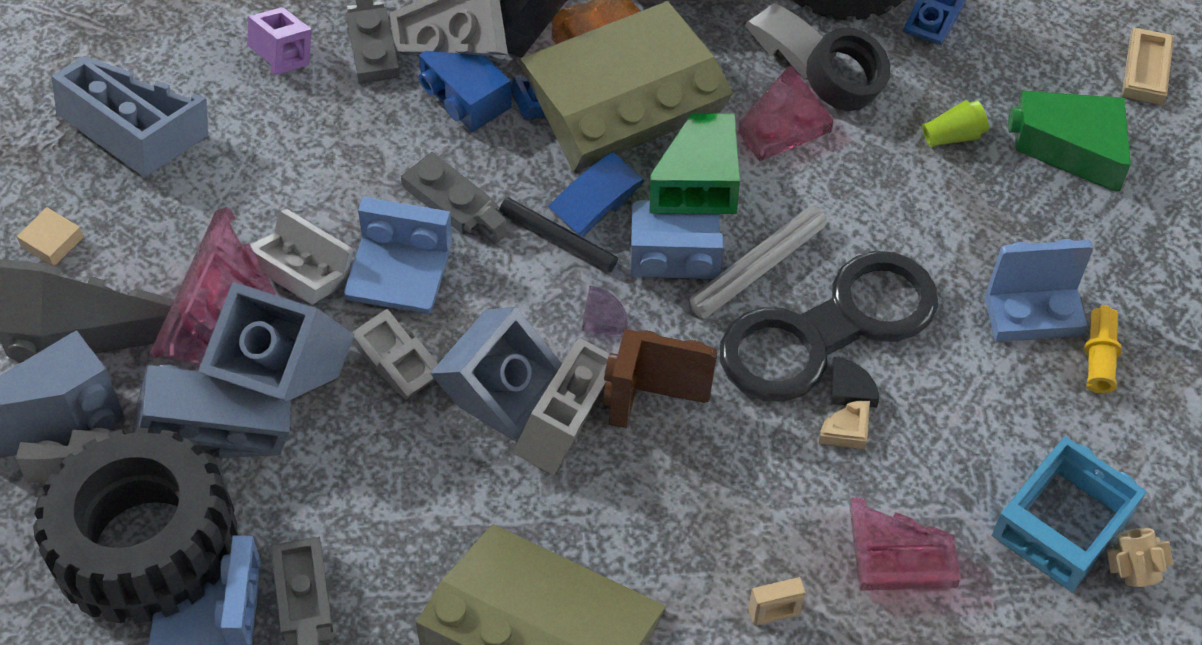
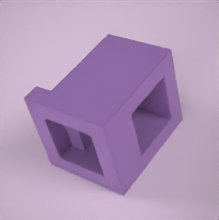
(280, 39)

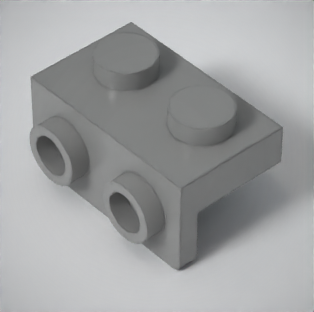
(303, 258)

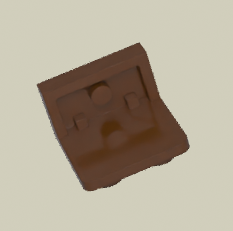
(658, 367)

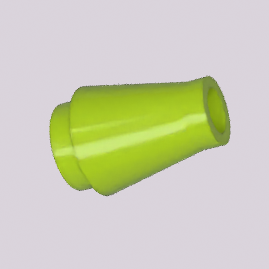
(957, 125)

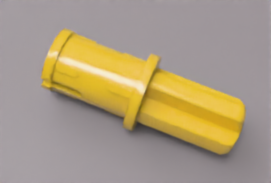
(1103, 350)

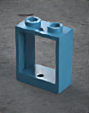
(1045, 546)

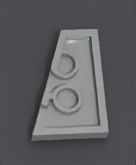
(449, 27)

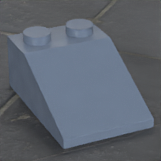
(55, 394)

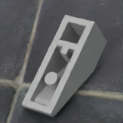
(563, 407)

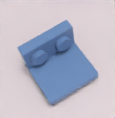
(399, 255)
(1037, 290)
(224, 612)

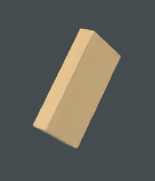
(1148, 66)

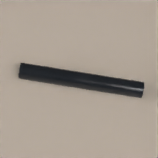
(558, 234)

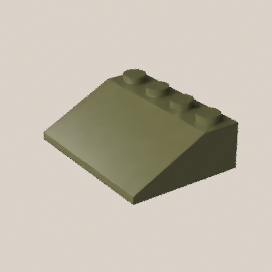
(625, 84)
(531, 596)

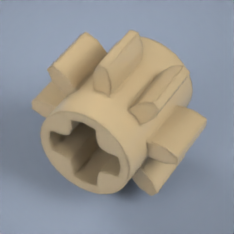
(1140, 557)

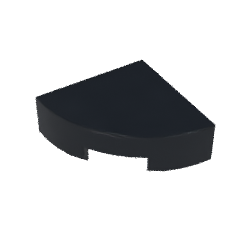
(851, 383)

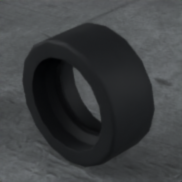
(865, 51)

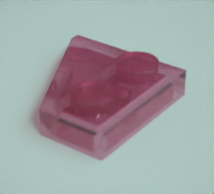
(784, 117)
(900, 552)

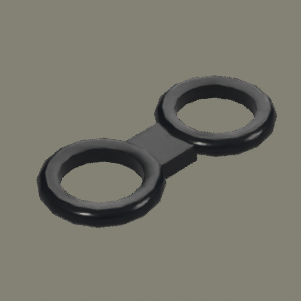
(828, 326)

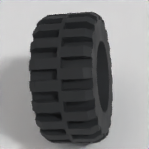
(118, 476)

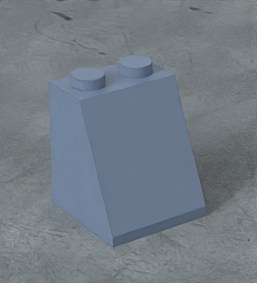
(274, 344)

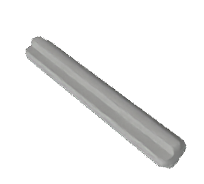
(757, 262)

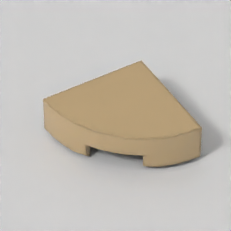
(847, 426)

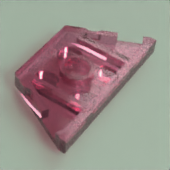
(205, 289)

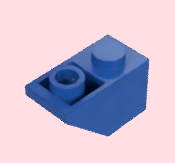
(466, 85)

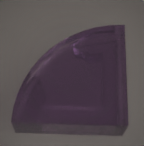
(604, 313)

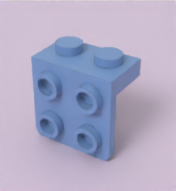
(675, 244)

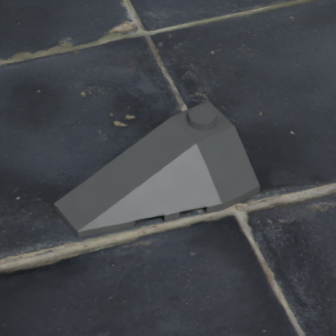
(45, 307)

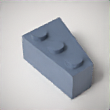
(129, 117)
(212, 412)

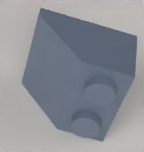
(498, 370)

